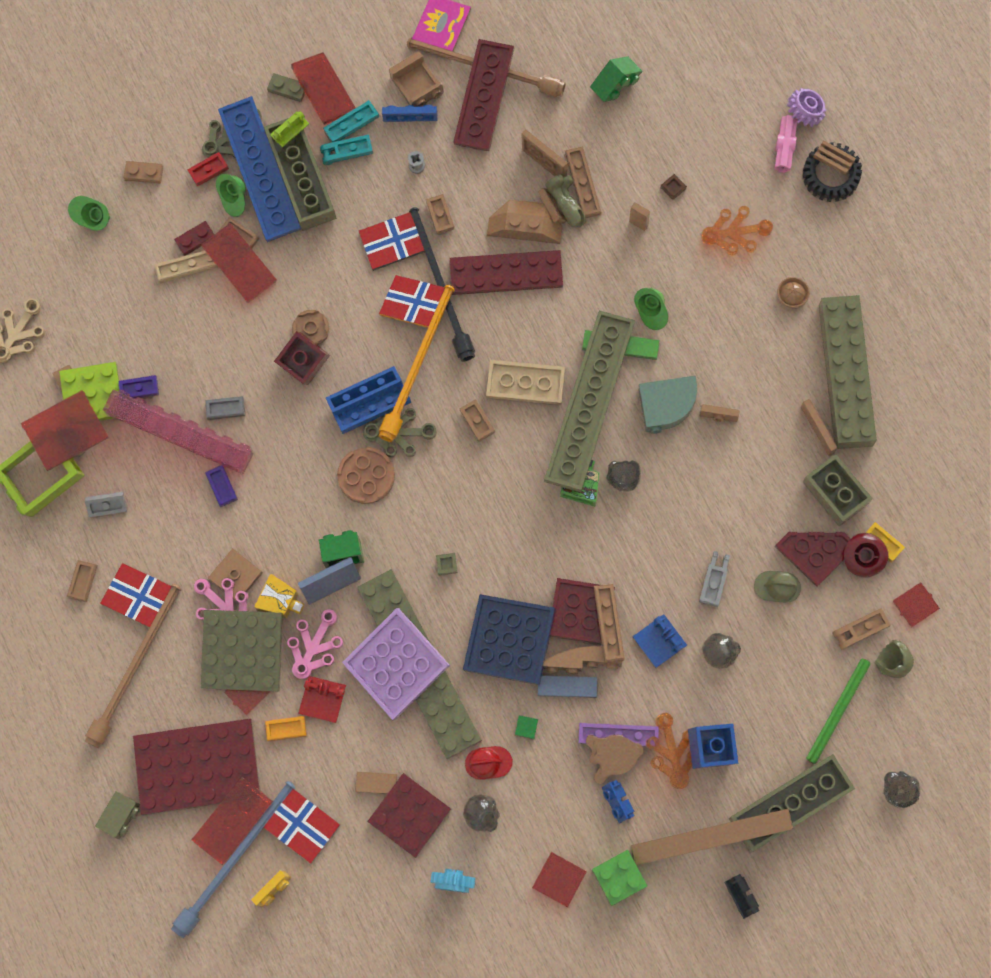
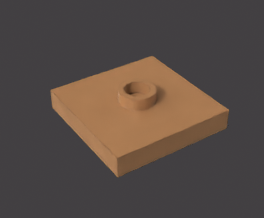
(239, 570)

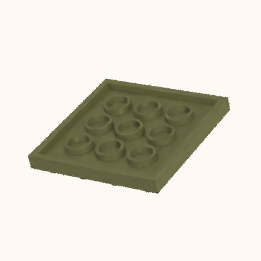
(241, 650)

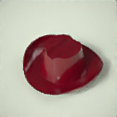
(865, 555)

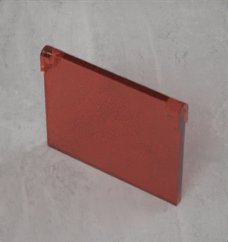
(64, 430)

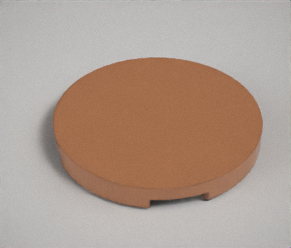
(366, 475)

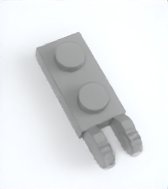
(714, 581)

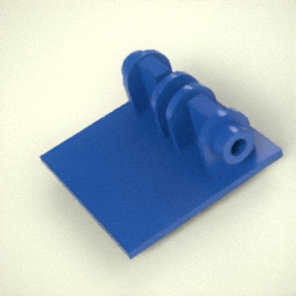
(659, 640)

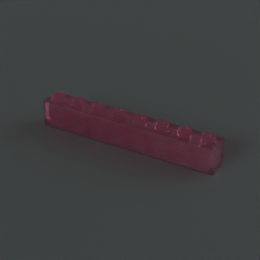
(177, 431)

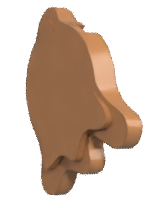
(613, 754)

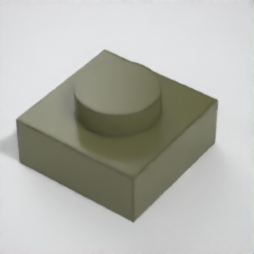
(446, 564)

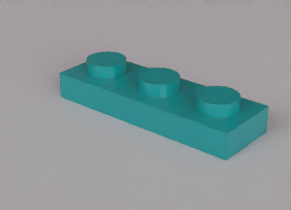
(351, 122)

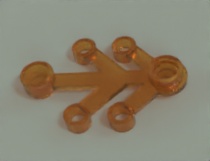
(734, 231)
(672, 753)

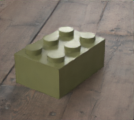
(837, 490)

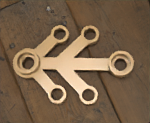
(17, 333)

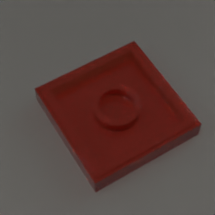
(559, 879)

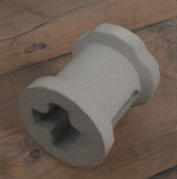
(416, 167)

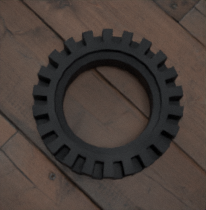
(830, 192)

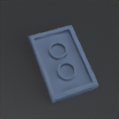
(329, 580)

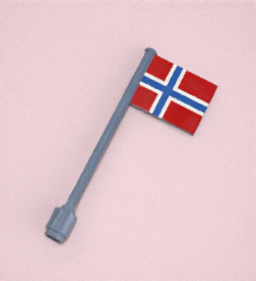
(289, 819)

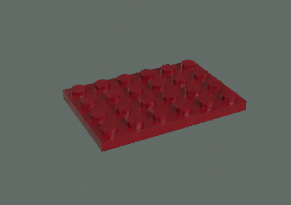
(193, 765)

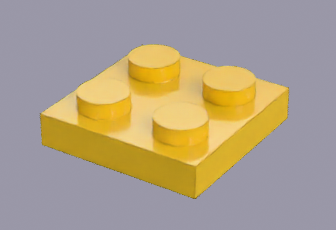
(266, 894)

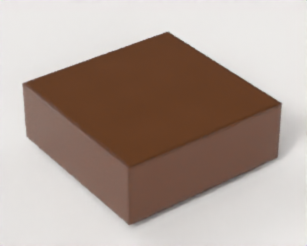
(673, 187)

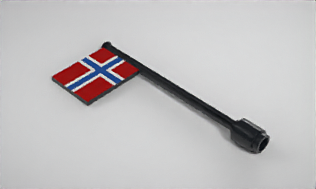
(402, 239)

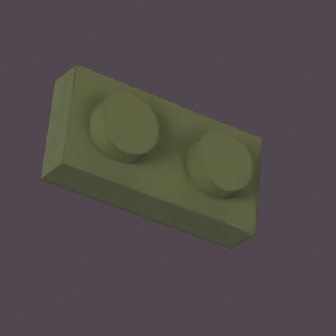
(286, 87)

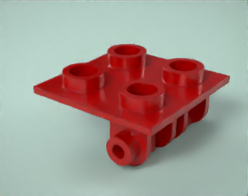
(322, 699)

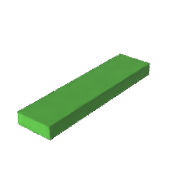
(636, 347)

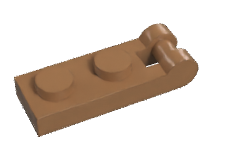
(862, 628)

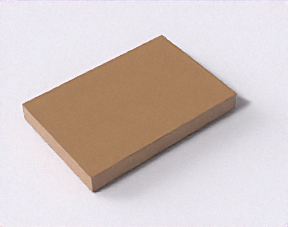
(543, 155)

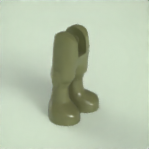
(572, 212)

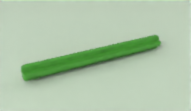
(838, 711)

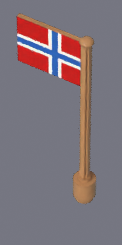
(146, 602)

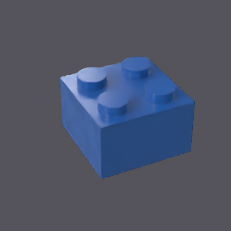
(713, 746)

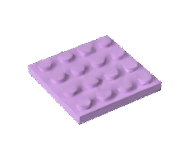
(396, 664)

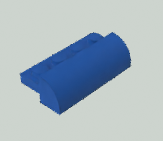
(366, 400)

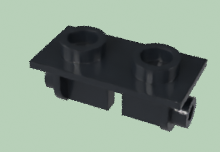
(745, 904)

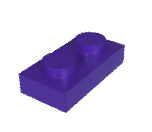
(140, 387)

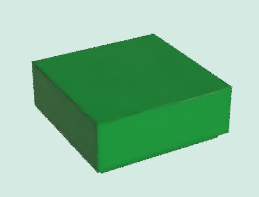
(526, 727)

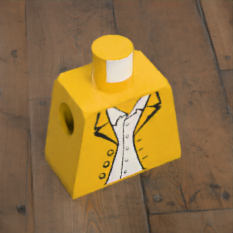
(278, 598)

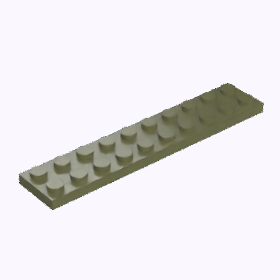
(589, 401)
(440, 700)

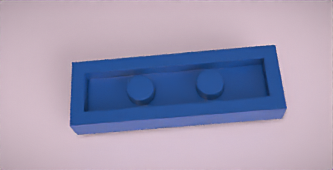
(409, 113)

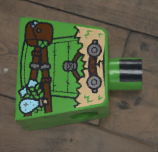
(589, 490)

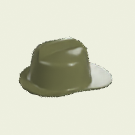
(777, 586)

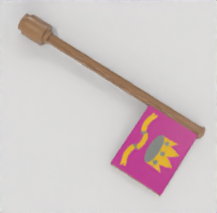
(441, 29)

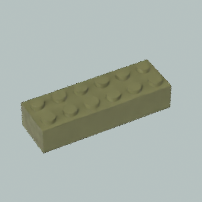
(302, 179)
(801, 795)

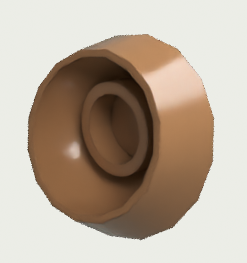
(793, 292)

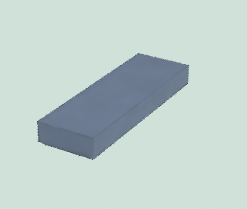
(568, 686)

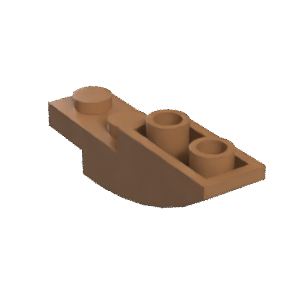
(573, 660)

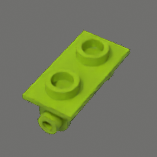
(290, 128)

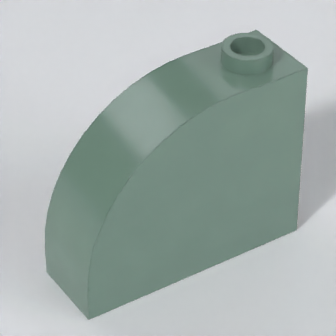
(667, 402)

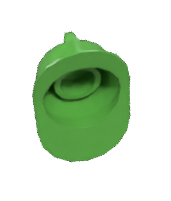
(231, 192)
(88, 213)
(651, 308)

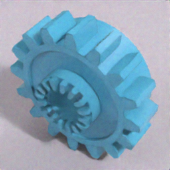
(452, 881)

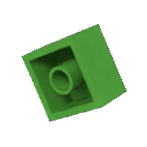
(619, 878)

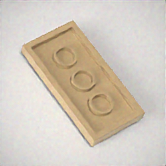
(525, 382)

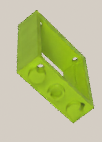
(73, 476)

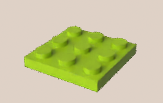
(95, 381)

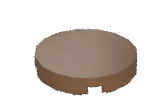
(312, 325)

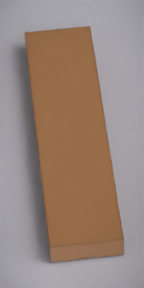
(583, 182)
(609, 623)

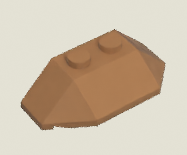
(524, 222)

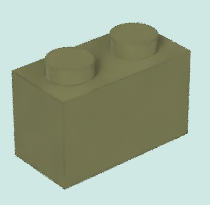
(118, 815)

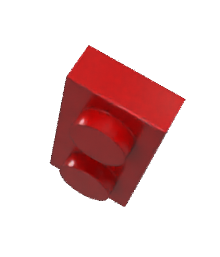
(208, 169)

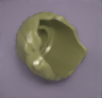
(895, 660)

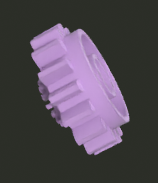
(807, 106)

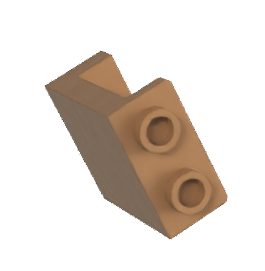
(415, 80)

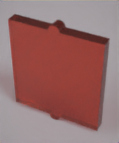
(916, 604)
(246, 699)

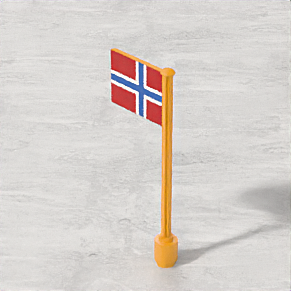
(419, 305)

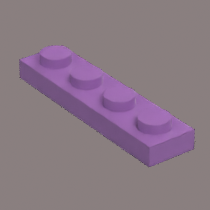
(637, 734)

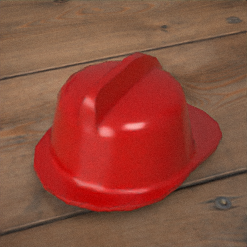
(488, 762)

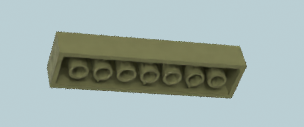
(847, 372)

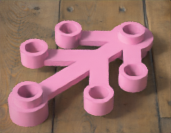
(228, 604)
(313, 647)

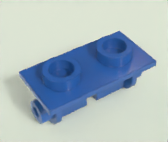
(621, 809)

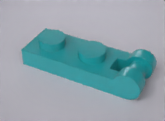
(346, 149)

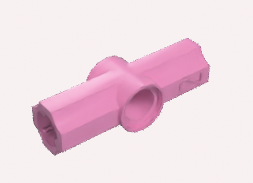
(785, 144)

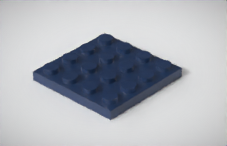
(509, 639)

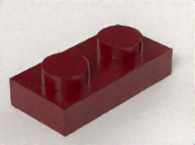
(194, 238)

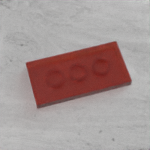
(323, 87)
(239, 263)
(232, 820)

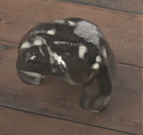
(624, 475)
(720, 650)
(901, 789)
(481, 813)

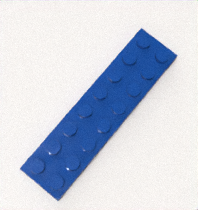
(259, 169)

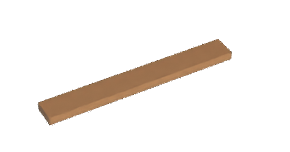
(712, 836)

